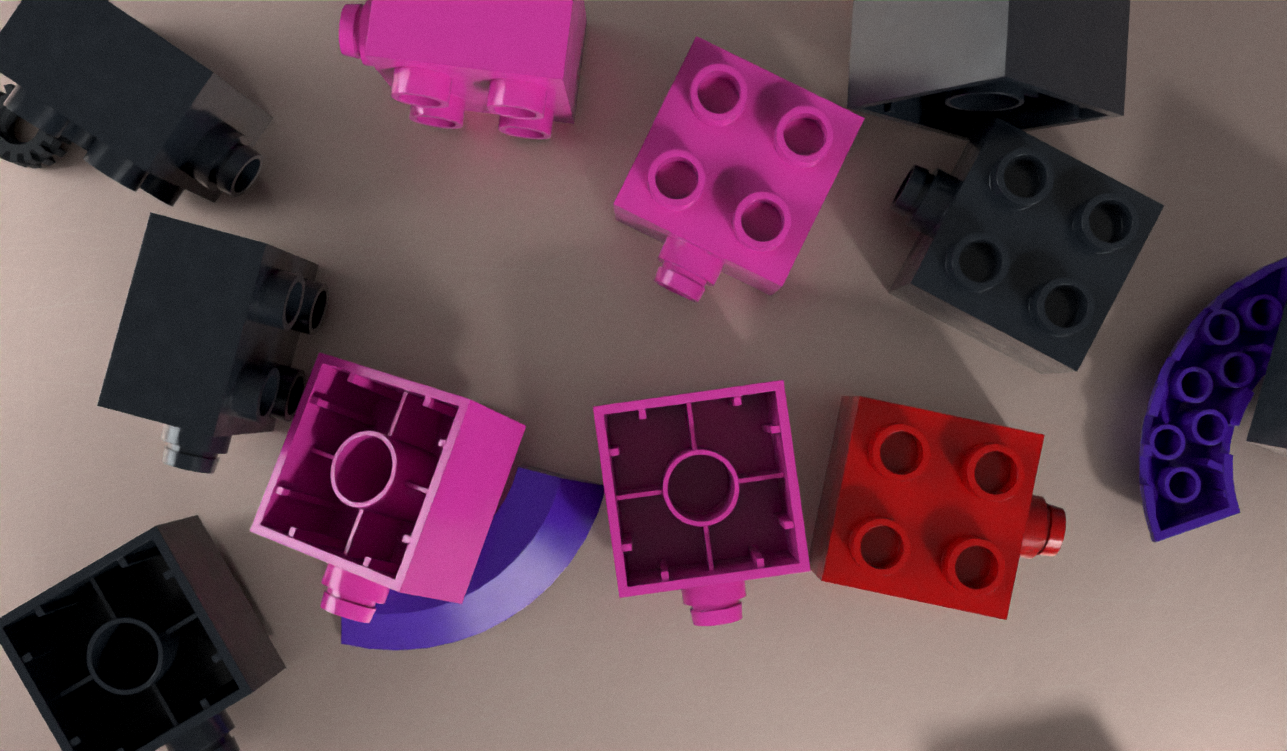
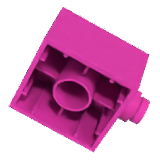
(474, 57)
(733, 172)
(387, 485)
(702, 495)

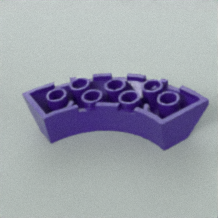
(1201, 400)
(522, 556)

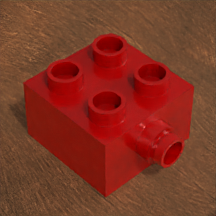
(931, 507)

